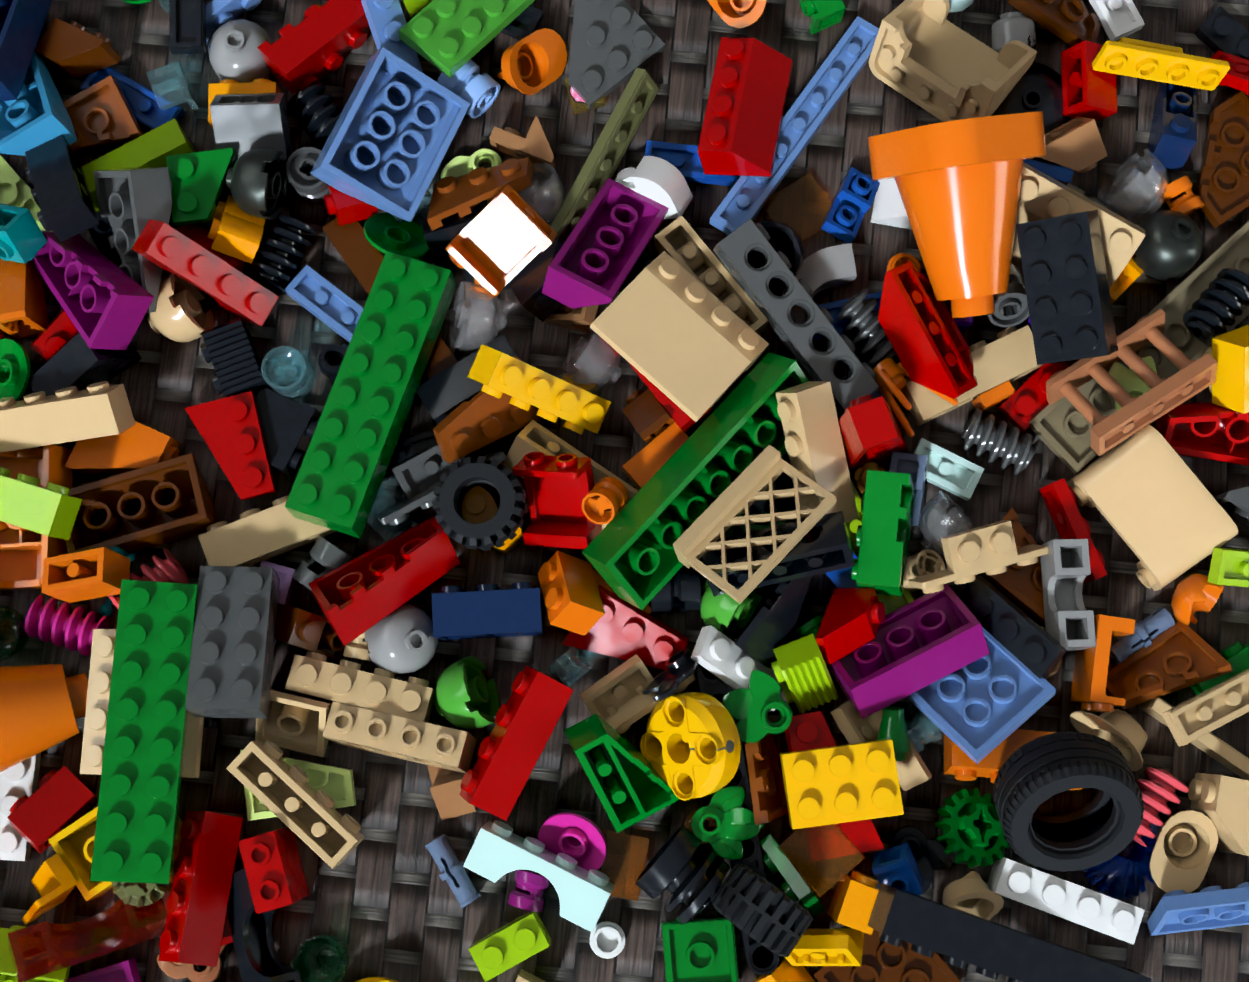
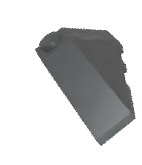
(129, 201)

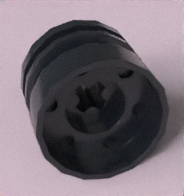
(683, 875)

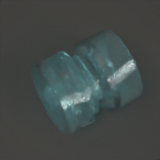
(288, 372)

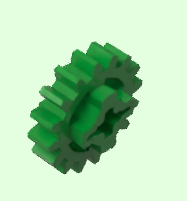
(972, 829)

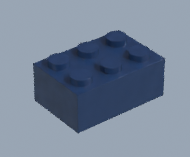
(488, 612)

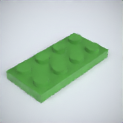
(456, 30)

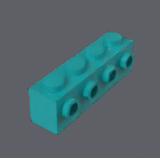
(19, 234)

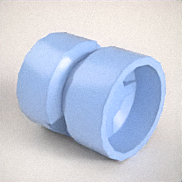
(472, 87)

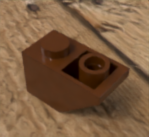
(75, 50)
(307, 632)

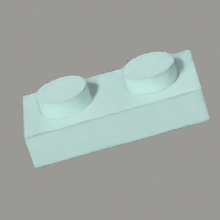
(949, 470)

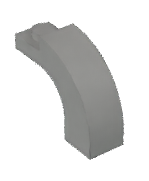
(826, 270)

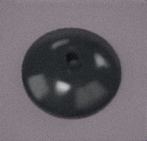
(1046, 88)

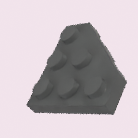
(608, 47)

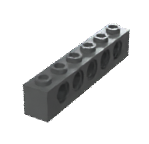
(797, 293)

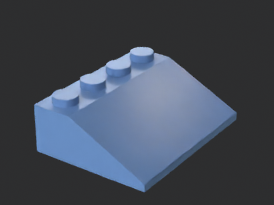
(390, 136)

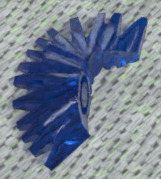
(1124, 874)

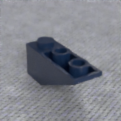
(1173, 125)

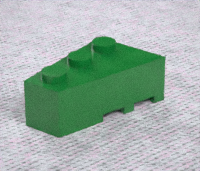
(884, 532)
(618, 773)

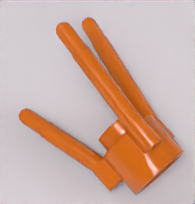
(891, 381)

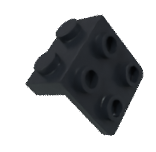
(286, 429)

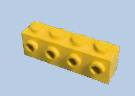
(538, 388)

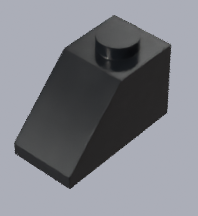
(530, 280)

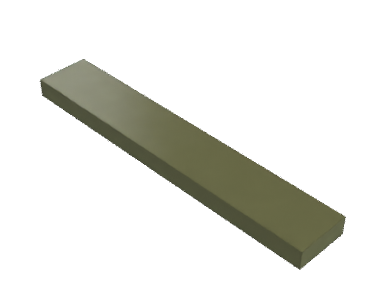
(607, 151)

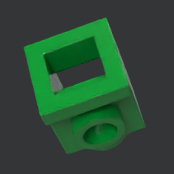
(822, 13)

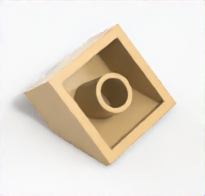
(1227, 805)

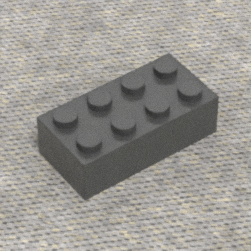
(233, 642)

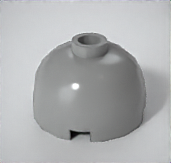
(235, 51)
(402, 640)

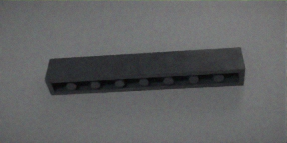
(984, 943)

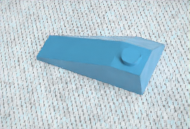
(35, 115)

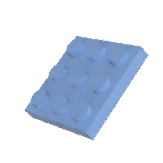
(984, 700)

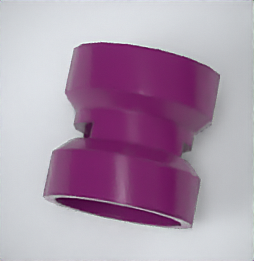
(528, 881)

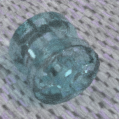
(569, 667)
(922, 731)

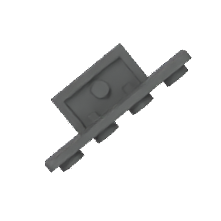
(418, 480)

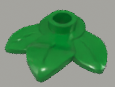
(753, 704)
(732, 822)

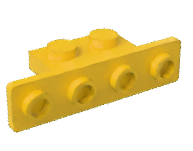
(1159, 64)

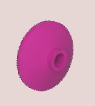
(560, 836)

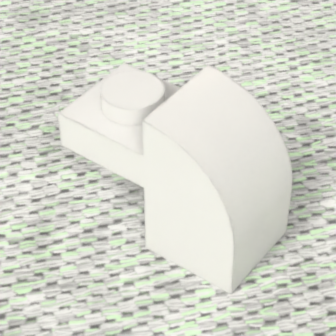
(659, 182)

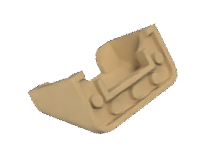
(943, 64)
(1154, 506)

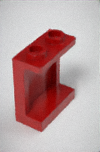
(555, 499)
(273, 869)

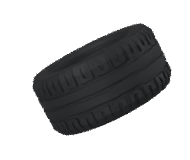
(1076, 837)

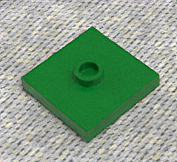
(700, 950)

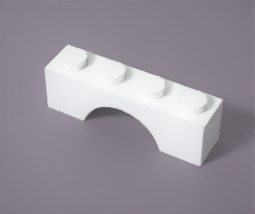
(1065, 899)

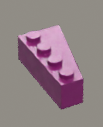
(92, 291)

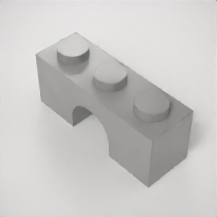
(1062, 586)

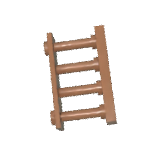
(1135, 411)

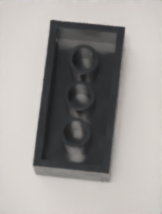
(1067, 287)

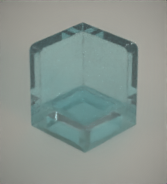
(172, 86)

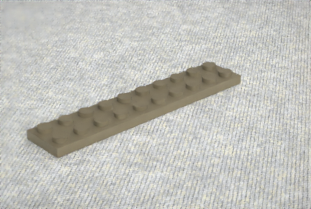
(1067, 430)

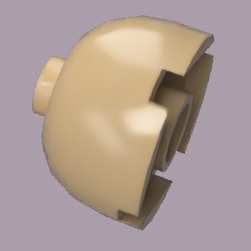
(179, 311)

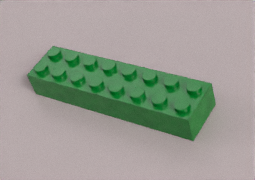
(372, 395)
(637, 546)
(145, 734)

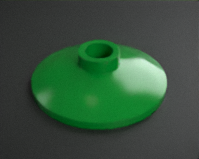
(396, 237)
(13, 369)

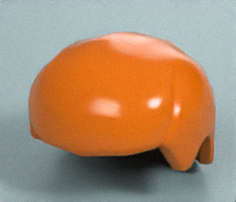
(1194, 595)

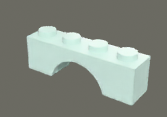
(580, 891)

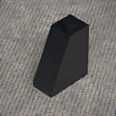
(81, 366)

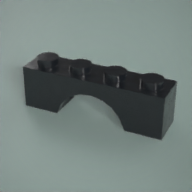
(253, 937)

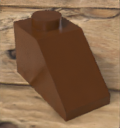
(647, 414)

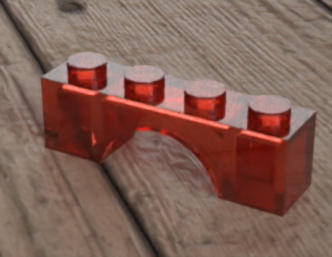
(57, 946)

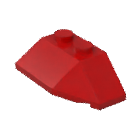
(924, 333)

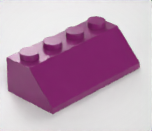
(603, 247)
(911, 651)

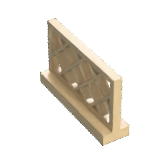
(728, 512)

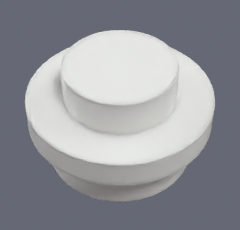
(607, 939)

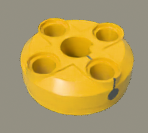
(692, 744)

